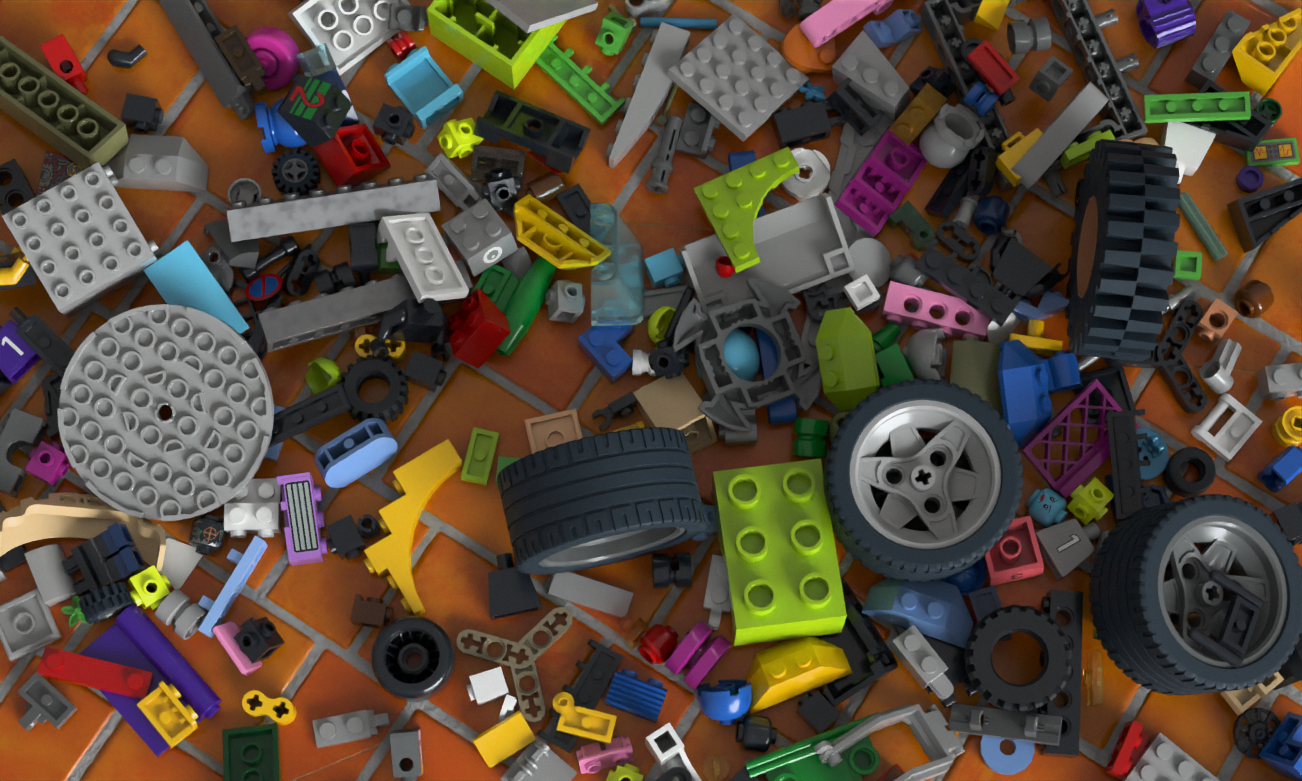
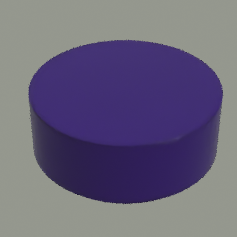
(1249, 179)

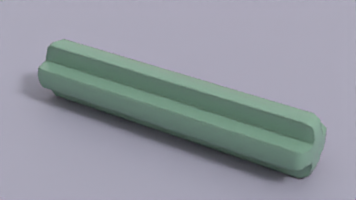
(1201, 227)

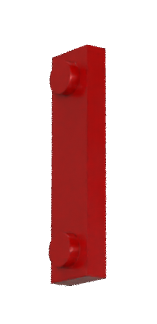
(95, 673)

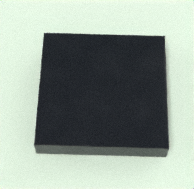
(1115, 383)

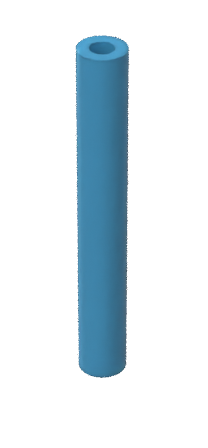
(692, 23)

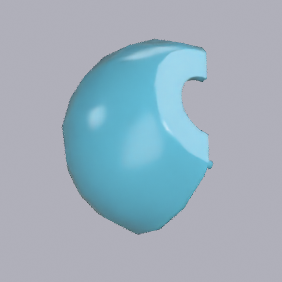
(741, 355)

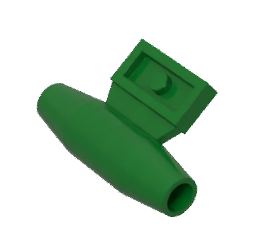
(517, 298)

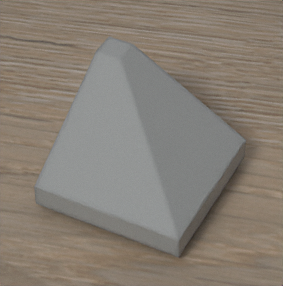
(518, 262)

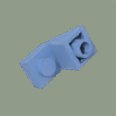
(894, 29)
(1050, 304)

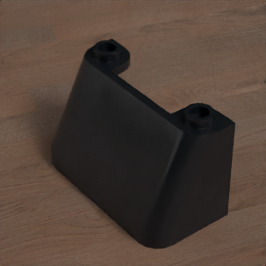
(863, 648)

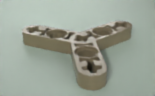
(532, 651)

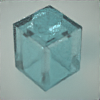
(316, 60)

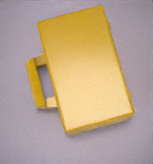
(1012, 155)

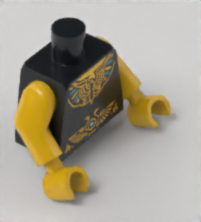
(16, 270)

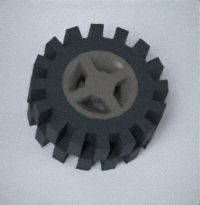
(292, 165)
(105, 602)

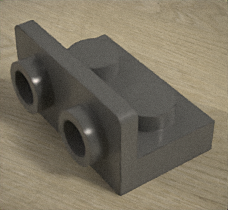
(697, 132)

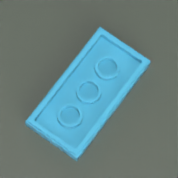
(187, 281)

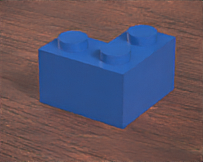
(603, 348)
(1284, 748)

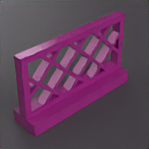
(1088, 459)

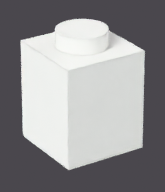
(487, 686)

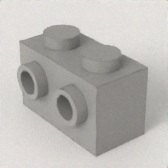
(1280, 381)

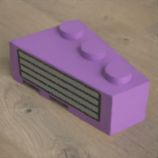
(302, 519)

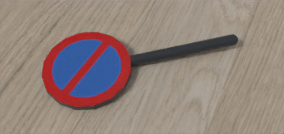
(267, 285)

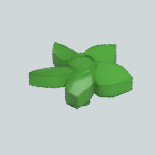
(75, 612)

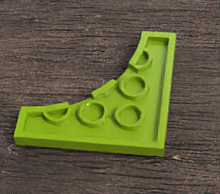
(735, 200)

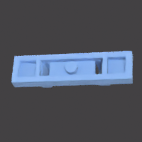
(245, 565)

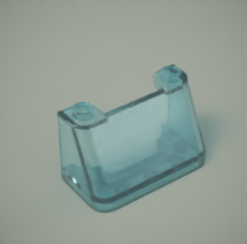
(619, 282)

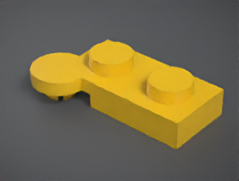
(583, 721)

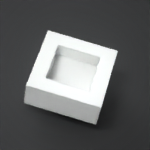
(861, 292)

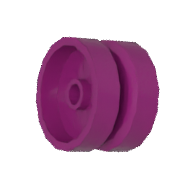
(696, 653)

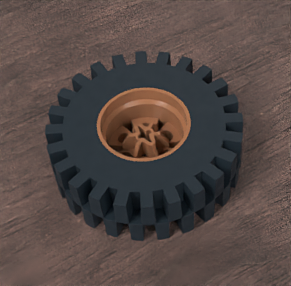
(1122, 250)

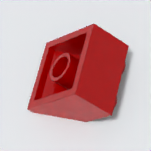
(352, 156)

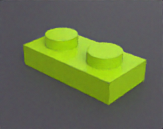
(1077, 152)
(480, 456)

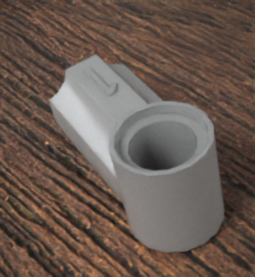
(1218, 370)

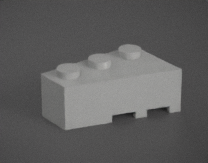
(872, 77)

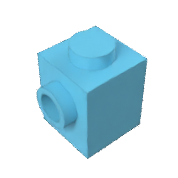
(664, 269)

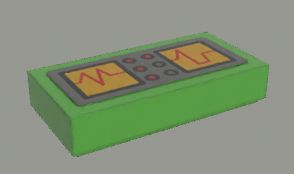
(1274, 153)

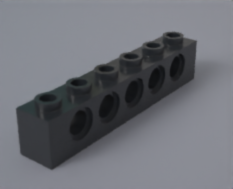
(1071, 605)

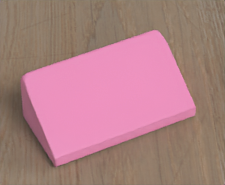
(226, 634)

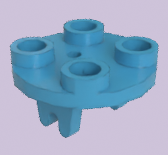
(1154, 450)

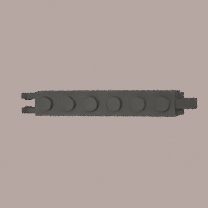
(197, 30)

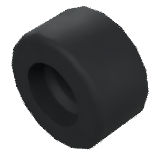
(1201, 461)

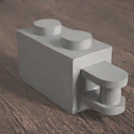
(922, 662)

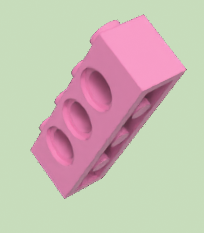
(924, 301)

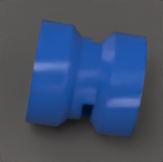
(985, 103)

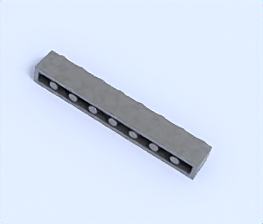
(331, 208)
(339, 311)

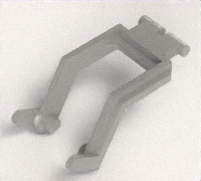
(926, 727)

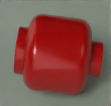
(658, 643)

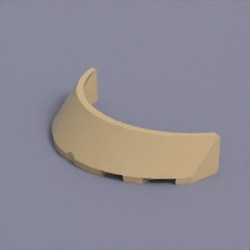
(77, 517)

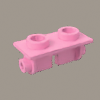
(593, 760)

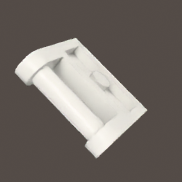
(1234, 431)

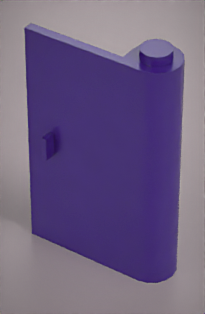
(141, 645)

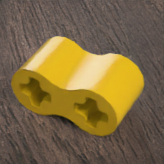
(364, 340)
(269, 707)

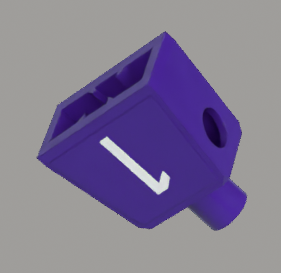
(15, 353)

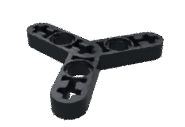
(1176, 362)

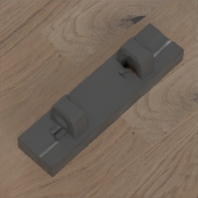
(1005, 724)

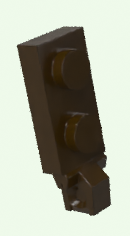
(242, 58)

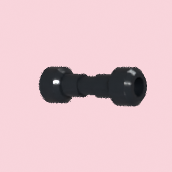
(286, 247)

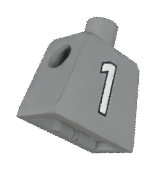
(1066, 545)

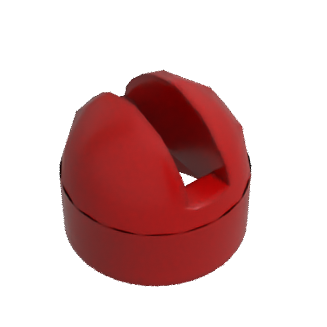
(724, 267)

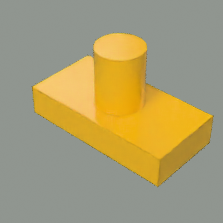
(1035, 340)

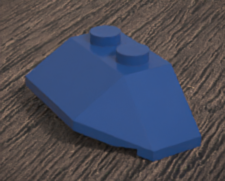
(1023, 390)

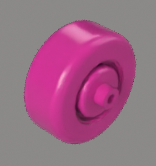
(276, 54)

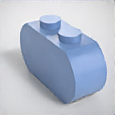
(355, 452)

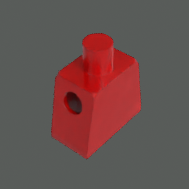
(62, 60)

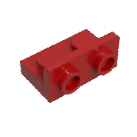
(1127, 750)

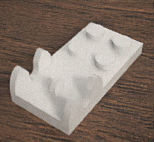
(422, 256)

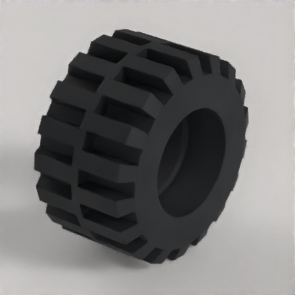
(375, 369)

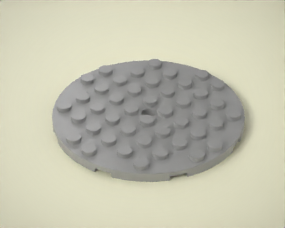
(216, 401)

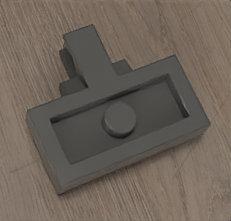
(44, 704)

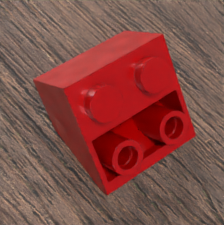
(477, 329)

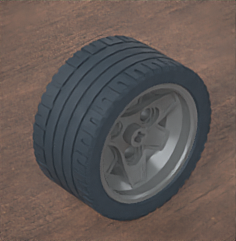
(601, 500)
(1134, 601)

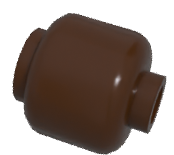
(1253, 299)

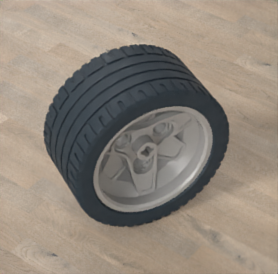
(962, 426)

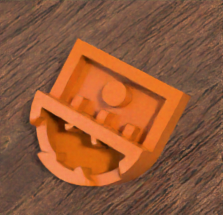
(803, 55)

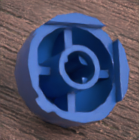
(725, 700)

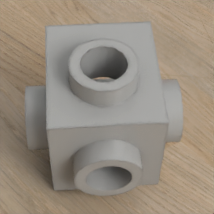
(565, 301)

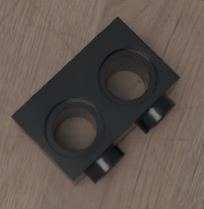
(17, 189)

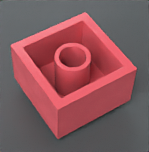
(1015, 554)

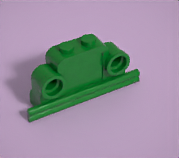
(802, 762)

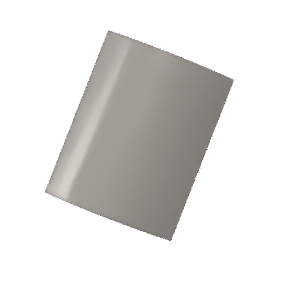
(50, 575)

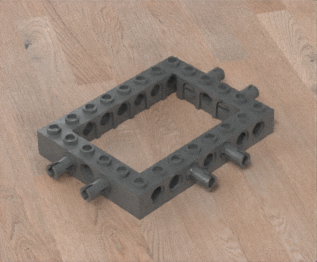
(1090, 49)

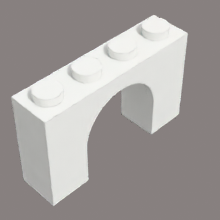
(669, 751)

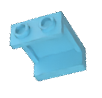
(423, 87)

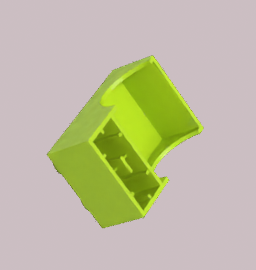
(489, 37)
(778, 552)

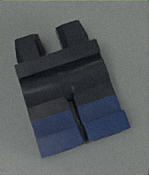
(105, 560)

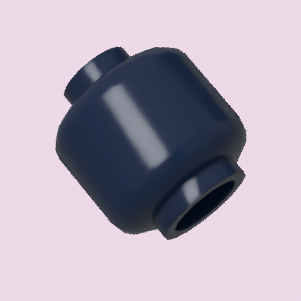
(991, 214)

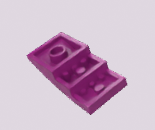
(881, 182)

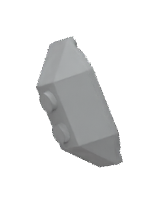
(159, 164)

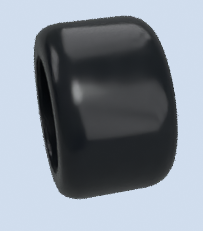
(409, 637)

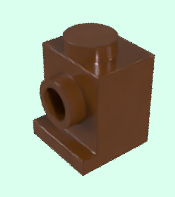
(370, 612)

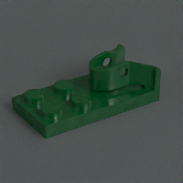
(252, 753)

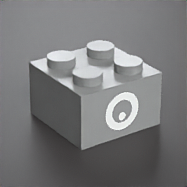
(479, 237)

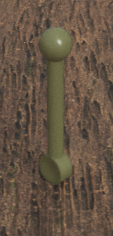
(661, 120)

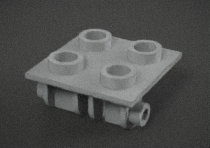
(539, 764)

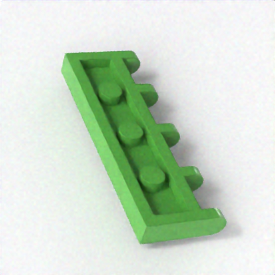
(578, 83)

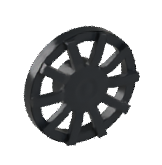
(1255, 732)

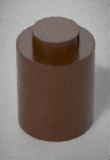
(545, 187)

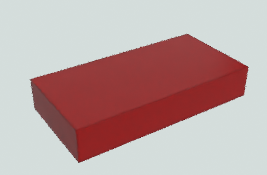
(992, 67)

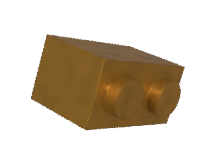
(917, 114)

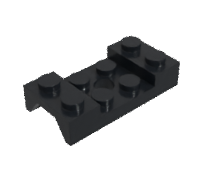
(554, 137)

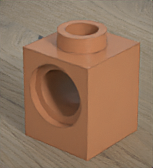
(1222, 313)

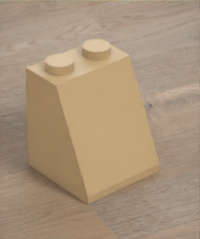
(674, 405)

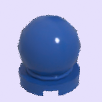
(275, 129)

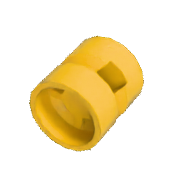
(1288, 427)

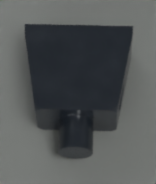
(510, 590)

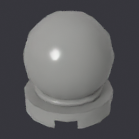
(950, 136)

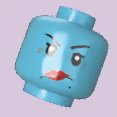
(1047, 507)

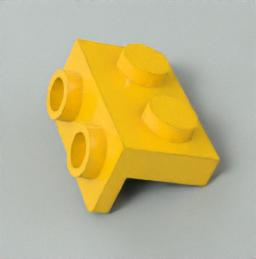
(168, 714)

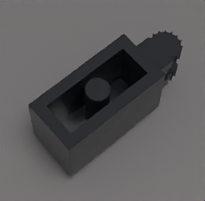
(804, 124)

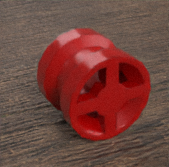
(401, 45)

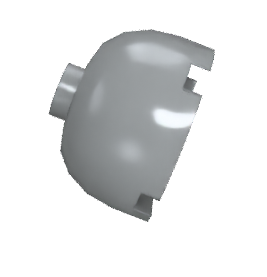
(926, 355)

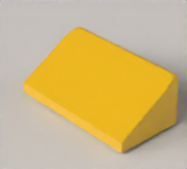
(991, 13)
(504, 739)

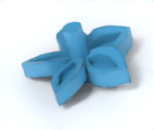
(813, 92)

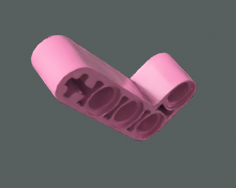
(837, 17)

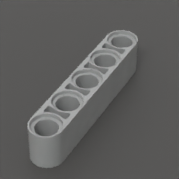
(1060, 134)

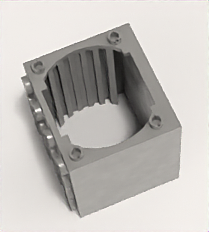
(81, 240)

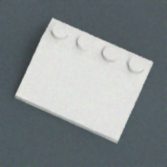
(346, 26)

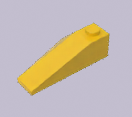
(1268, 51)

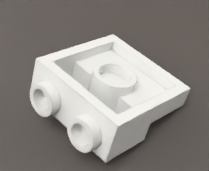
(254, 510)

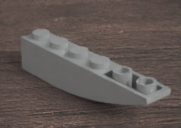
(650, 88)

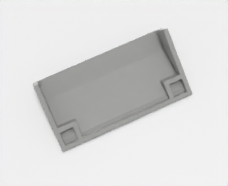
(795, 250)

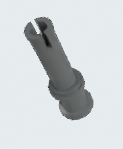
(663, 166)

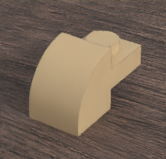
(1242, 699)

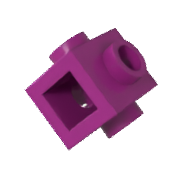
(48, 463)

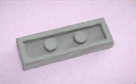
(591, 594)

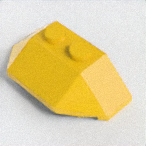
(555, 236)
(793, 670)

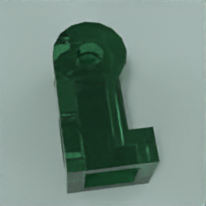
(913, 226)

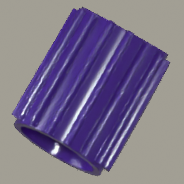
(1165, 21)

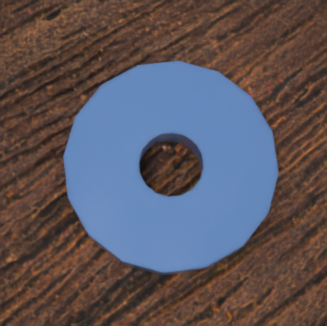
(1002, 763)

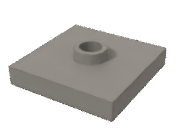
(26, 625)

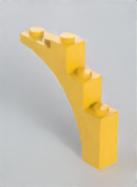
(393, 553)

